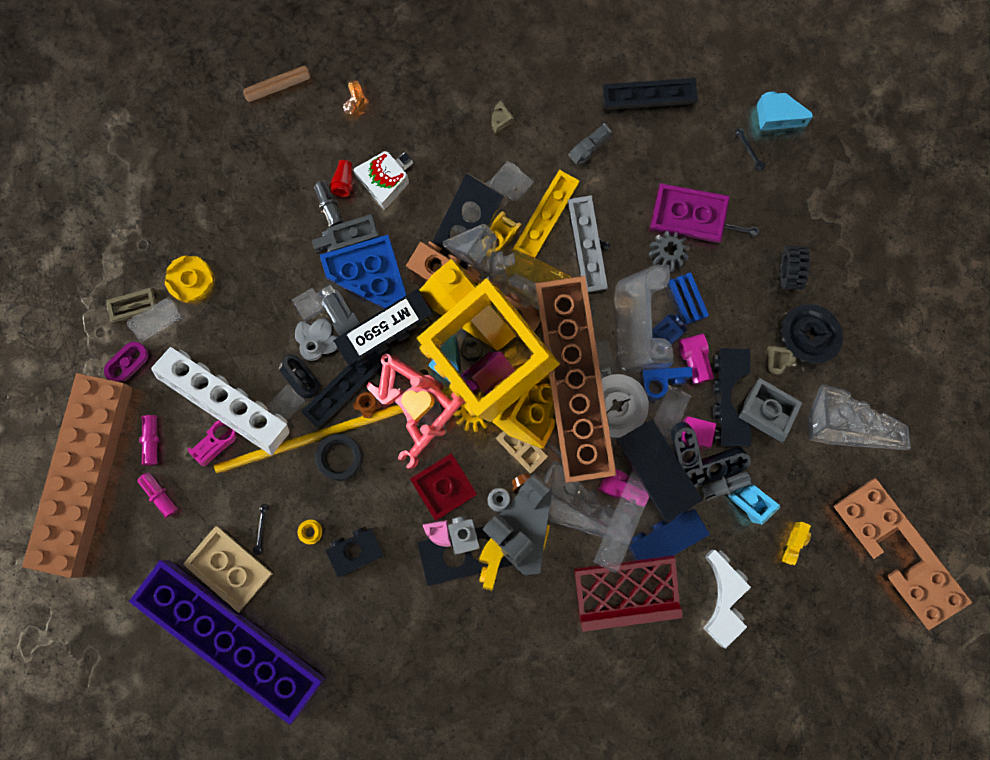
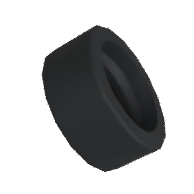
(326, 444)

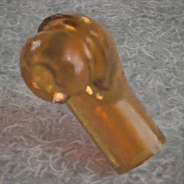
(357, 98)

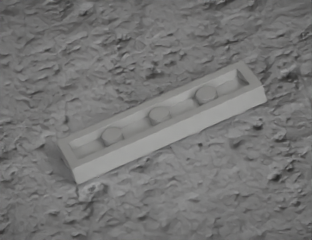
(588, 243)

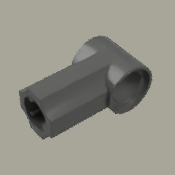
(339, 313)

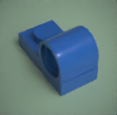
(676, 376)

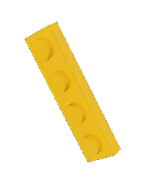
(546, 214)

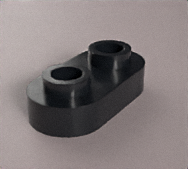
(299, 376)

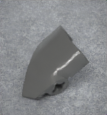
(523, 525)

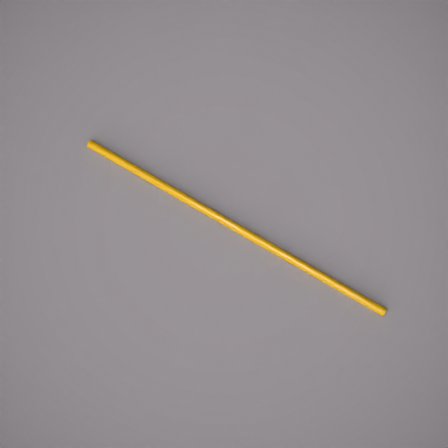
(318, 435)

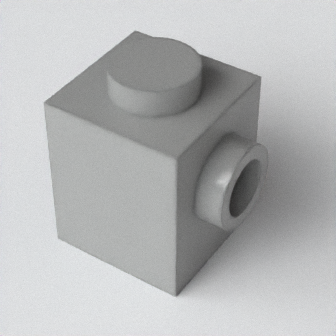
(463, 535)

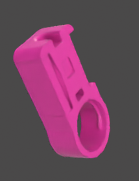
(210, 446)

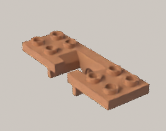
(925, 586)

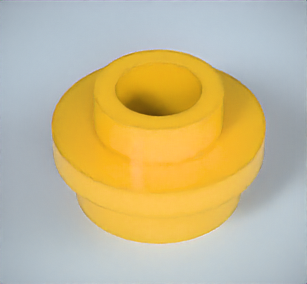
(303, 528)

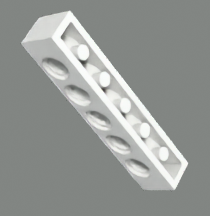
(267, 438)

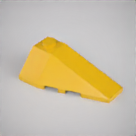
(448, 288)

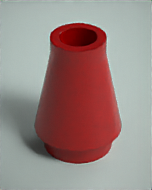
(341, 183)

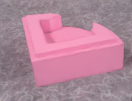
(438, 533)

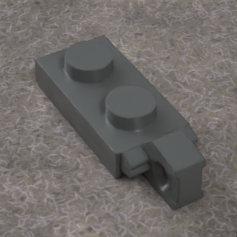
(347, 234)

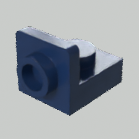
(670, 328)

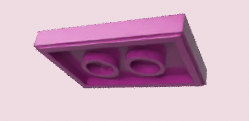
(690, 213)

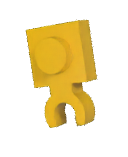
(799, 537)

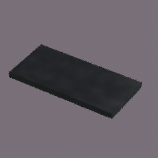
(659, 470)

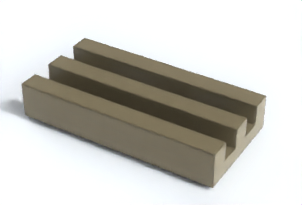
(128, 297)

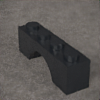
(730, 366)

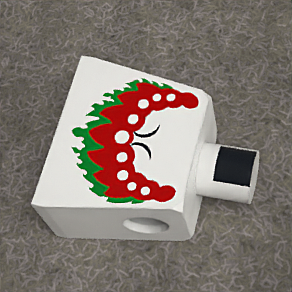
(384, 176)

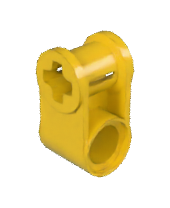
(505, 230)

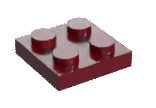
(443, 486)

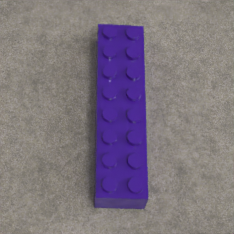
(227, 640)

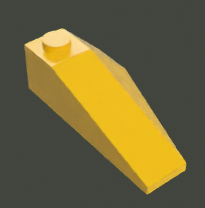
(530, 415)

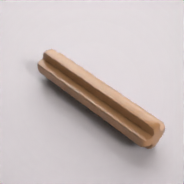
(276, 83)

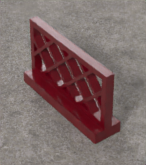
(625, 613)

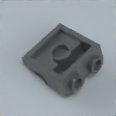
(770, 410)

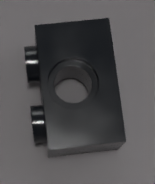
(370, 551)

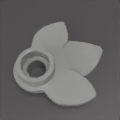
(315, 335)

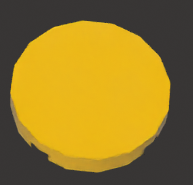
(189, 279)

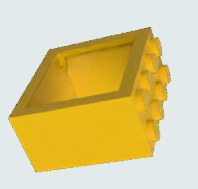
(516, 384)

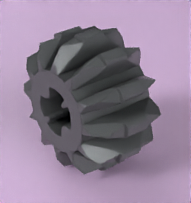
(659, 247)

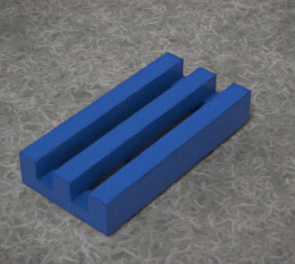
(681, 280)

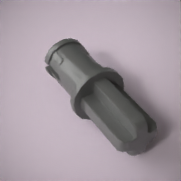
(328, 203)
(726, 486)

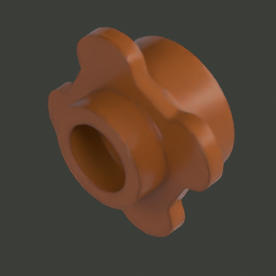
(362, 400)

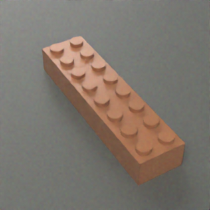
(577, 380)
(77, 476)

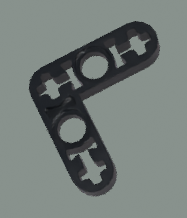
(696, 464)

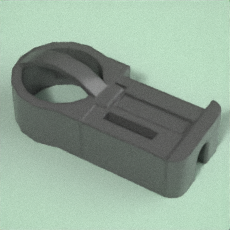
(584, 150)

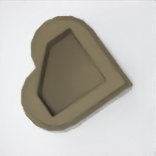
(778, 360)

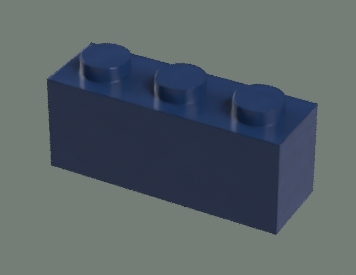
(669, 537)

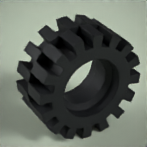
(794, 267)

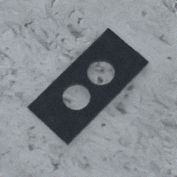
(470, 190)
(438, 571)

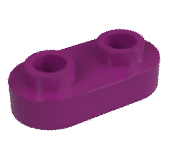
(125, 360)

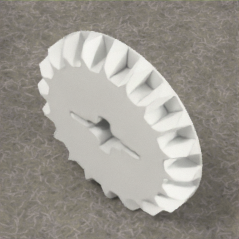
(632, 411)

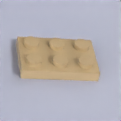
(228, 569)

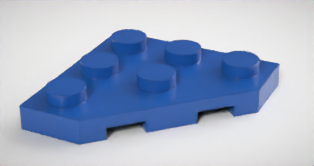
(367, 271)

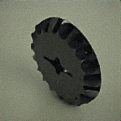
(823, 325)

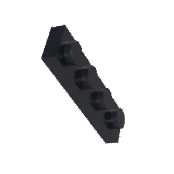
(649, 93)
(341, 390)

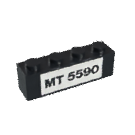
(383, 328)

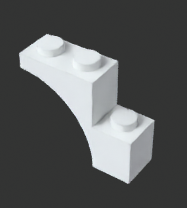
(725, 623)

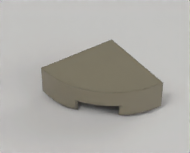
(501, 117)

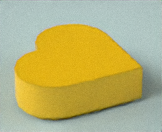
(417, 403)

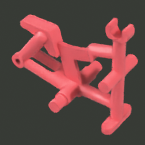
(387, 395)

